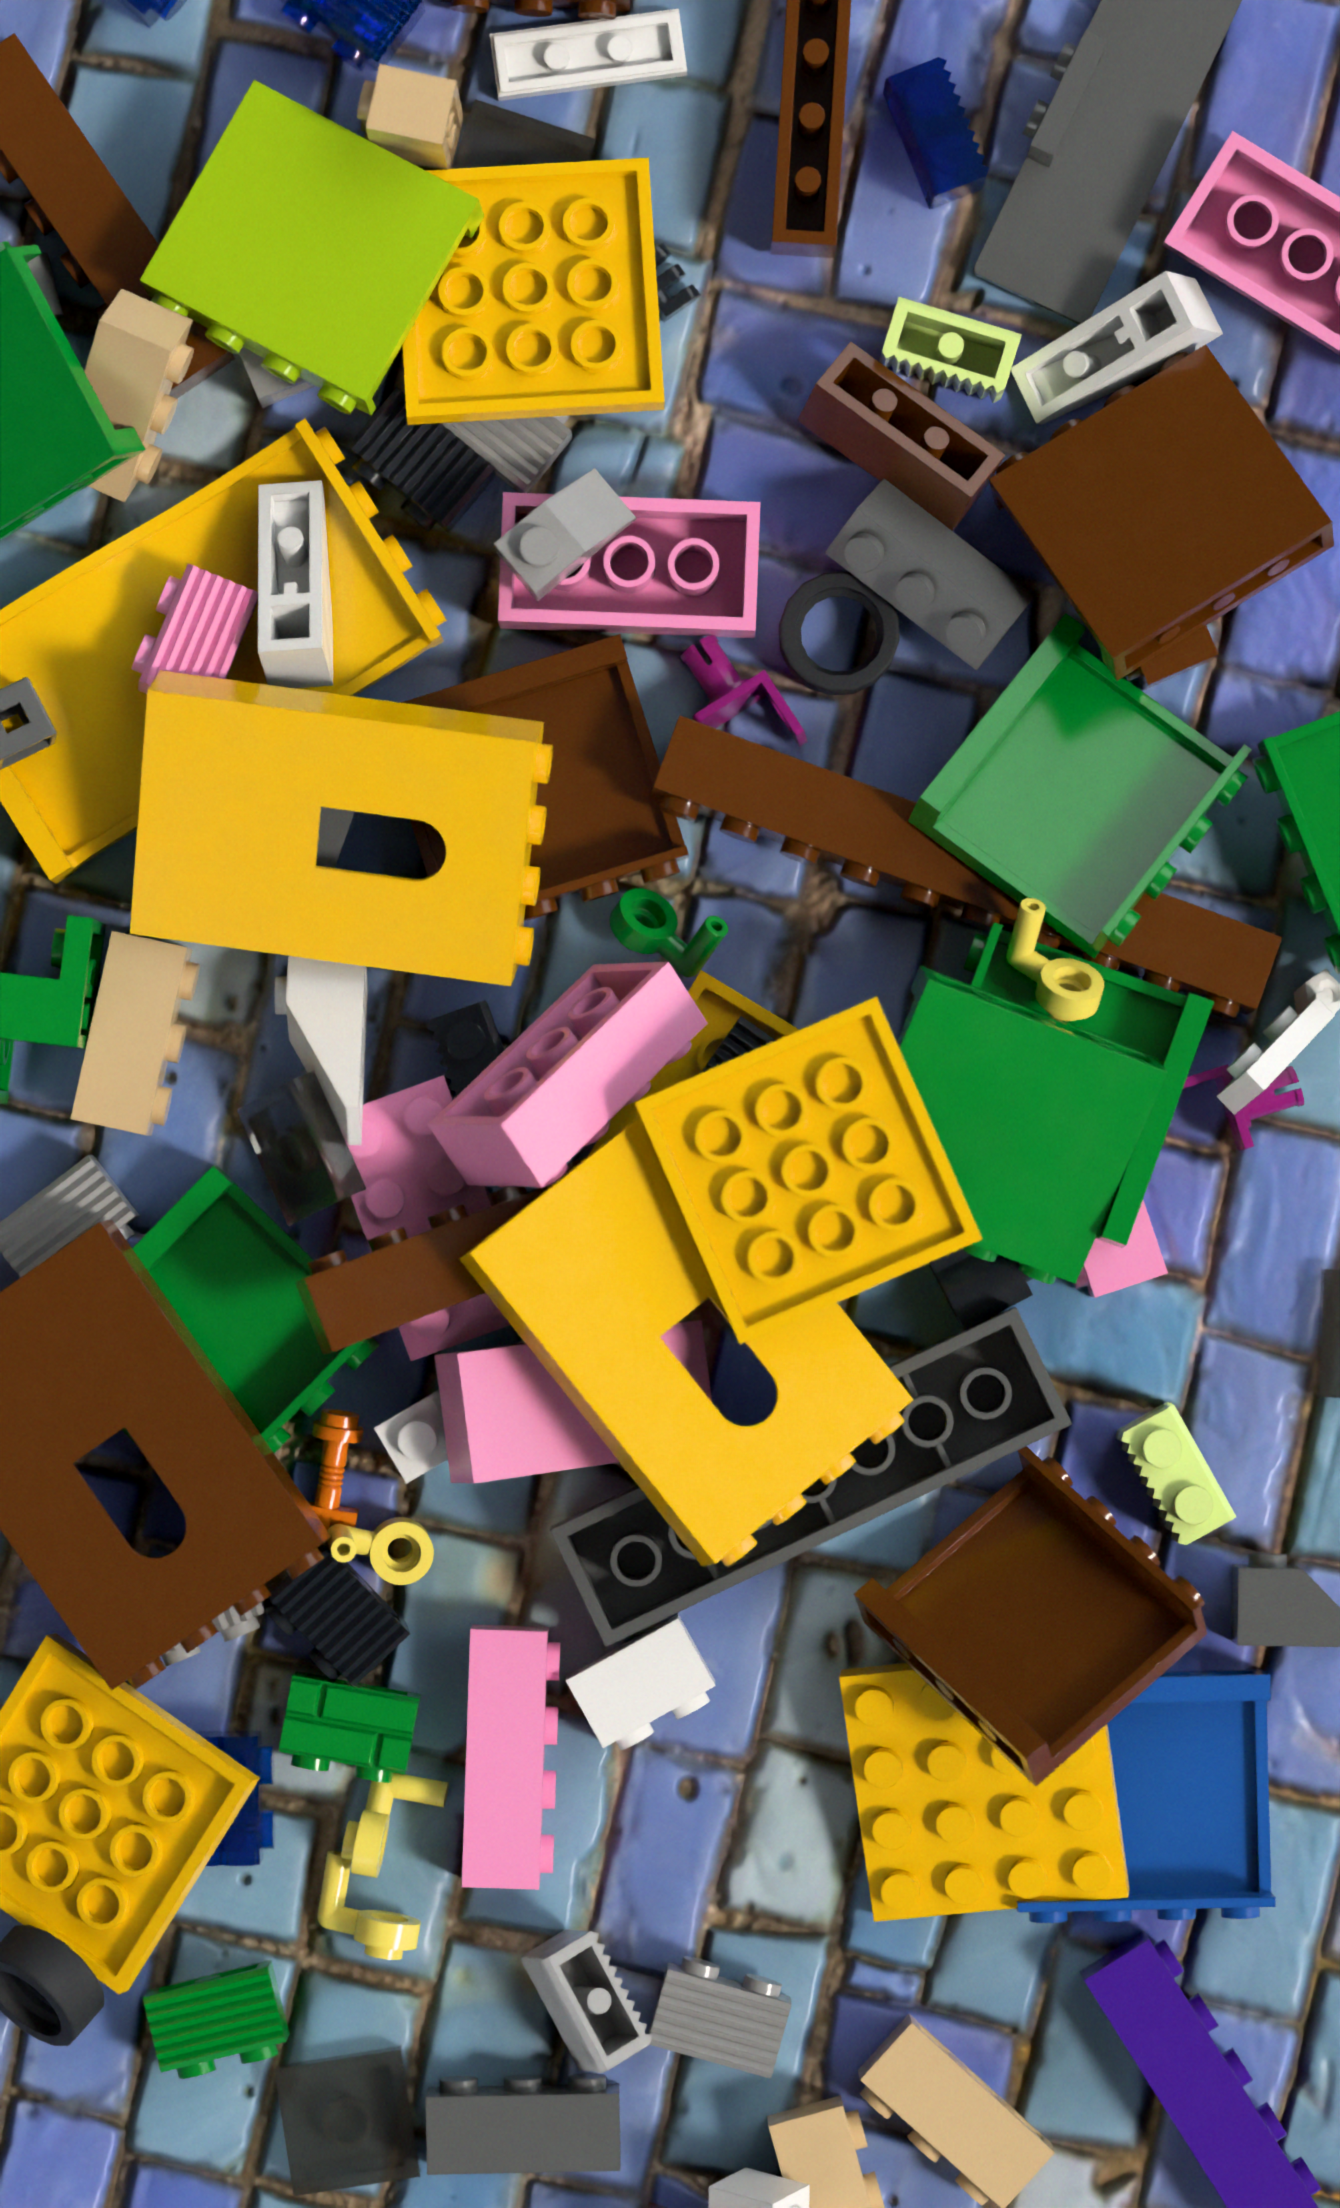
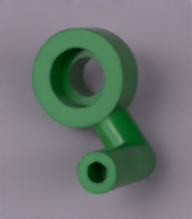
(648, 926)

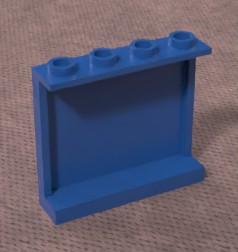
(1189, 1800)

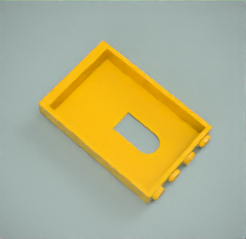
(236, 813)
(591, 1288)

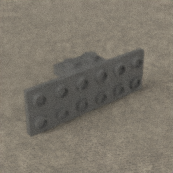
(1100, 148)

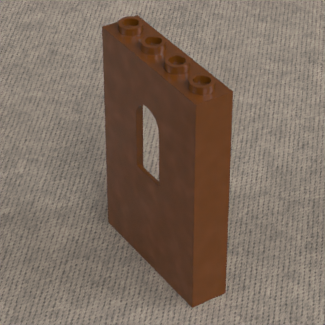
(101, 1351)

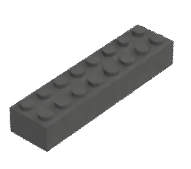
(971, 1405)

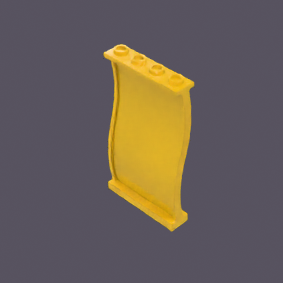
(89, 620)

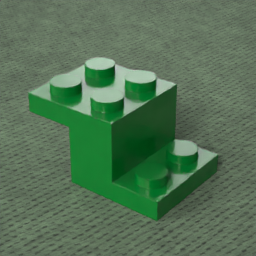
(53, 1009)

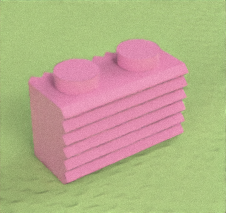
(200, 627)

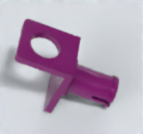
(730, 693)
(1262, 1105)

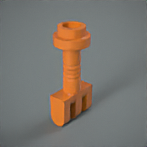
(337, 1430)

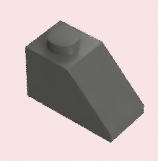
(1280, 1605)

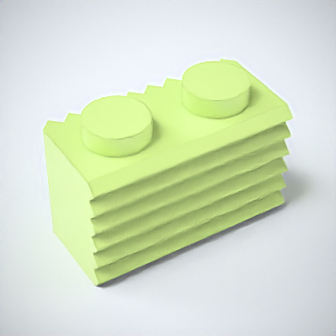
(949, 349)
(1175, 1474)

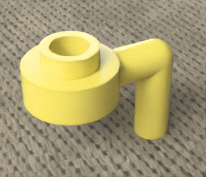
(1065, 985)
(349, 1541)
(367, 1839)
(381, 1931)

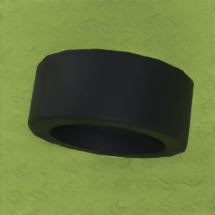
(804, 668)
(46, 1986)

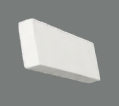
(588, 54)

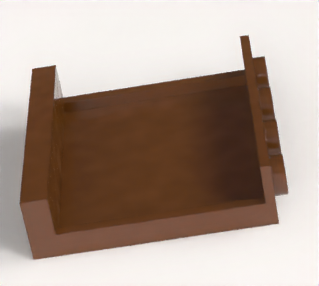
(1163, 509)
(600, 775)
(1037, 1618)

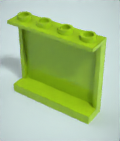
(309, 248)

